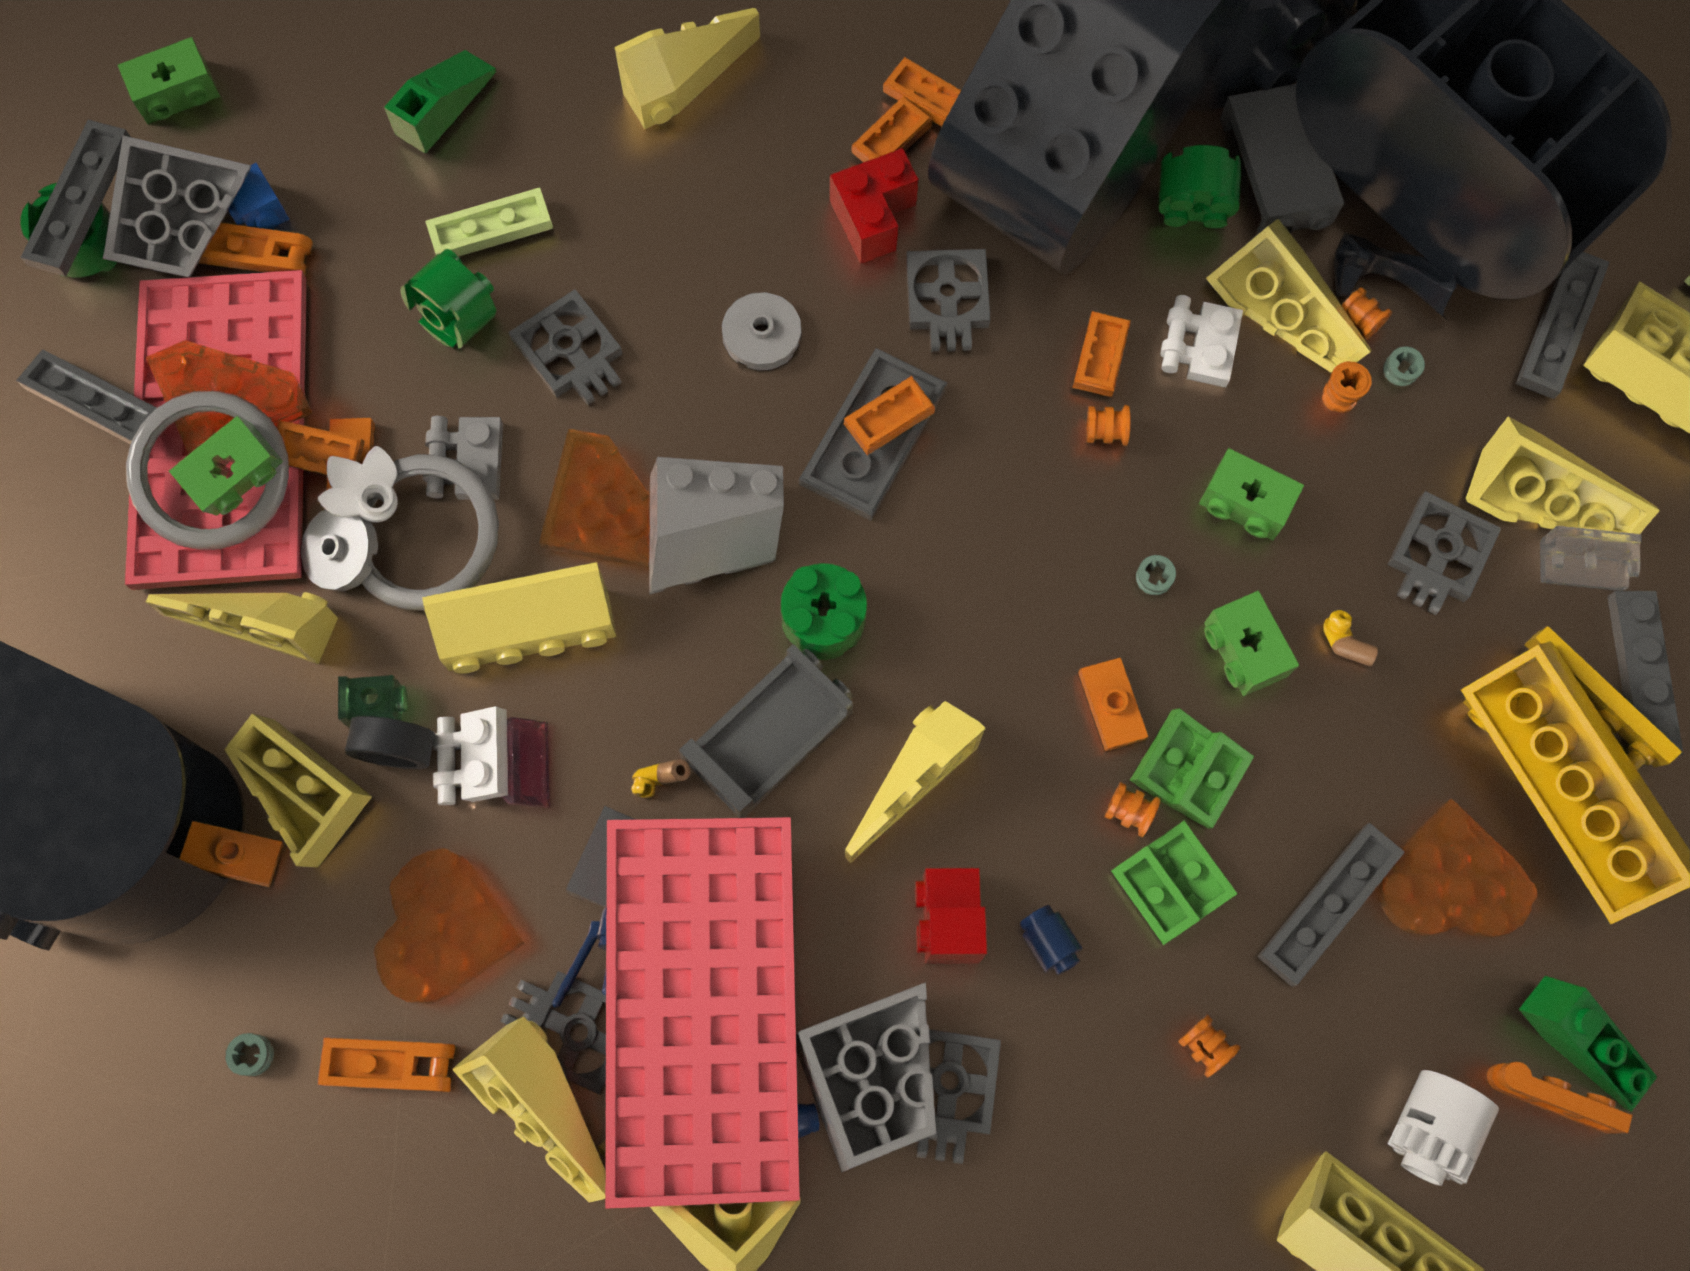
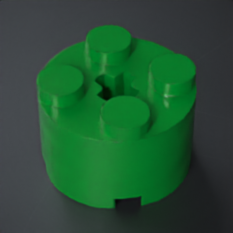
(1200, 186)
(90, 255)
(450, 299)
(817, 588)

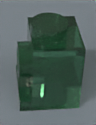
(353, 694)

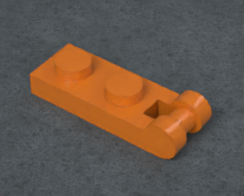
(256, 249)
(384, 1064)
(1555, 1096)

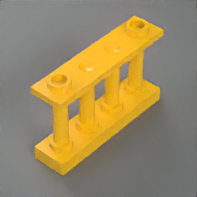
(1646, 742)

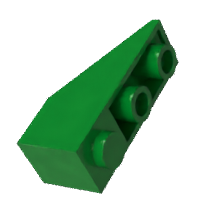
(436, 98)
(1589, 1039)

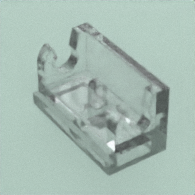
(1589, 558)

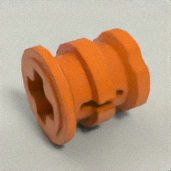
(1365, 313)
(1346, 386)
(1108, 425)
(1132, 809)
(1209, 1045)

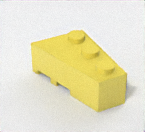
(297, 787)

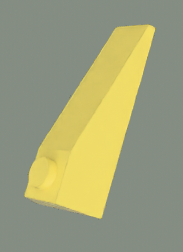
(671, 69)
(1289, 298)
(1542, 483)
(269, 620)
(930, 754)
(526, 1081)
(727, 1234)

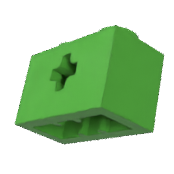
(168, 80)
(205, 469)
(1270, 491)
(1250, 622)

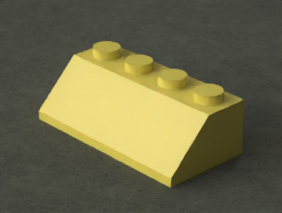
(520, 618)
(1352, 1226)

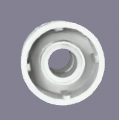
(1442, 1128)

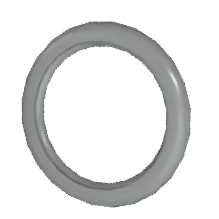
(138, 471)
(487, 531)

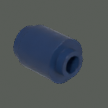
(1051, 940)

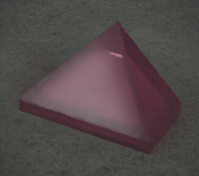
(528, 763)

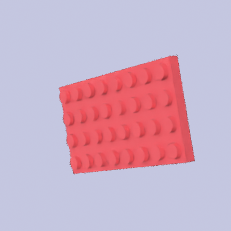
(247, 317)
(700, 1013)

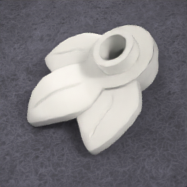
(357, 483)

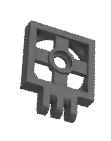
(948, 324)
(586, 371)
(1430, 578)
(540, 1012)
(947, 1127)

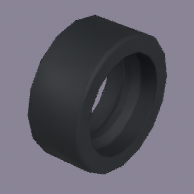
(389, 742)

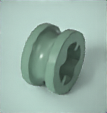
(1416, 366)
(1168, 574)
(246, 1069)

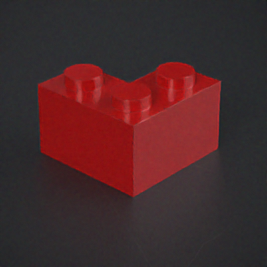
(868, 198)
(953, 916)

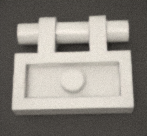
(1214, 341)
(482, 756)

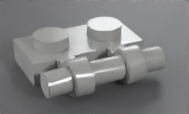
(477, 447)

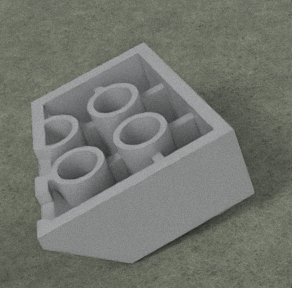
(168, 205)
(711, 519)
(872, 1076)

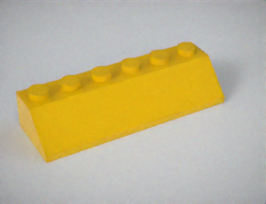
(1581, 782)

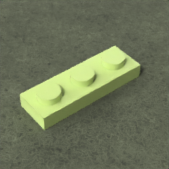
(490, 223)

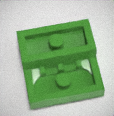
(1192, 768)
(1174, 882)

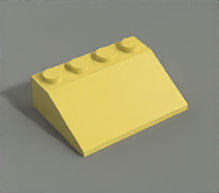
(1648, 355)

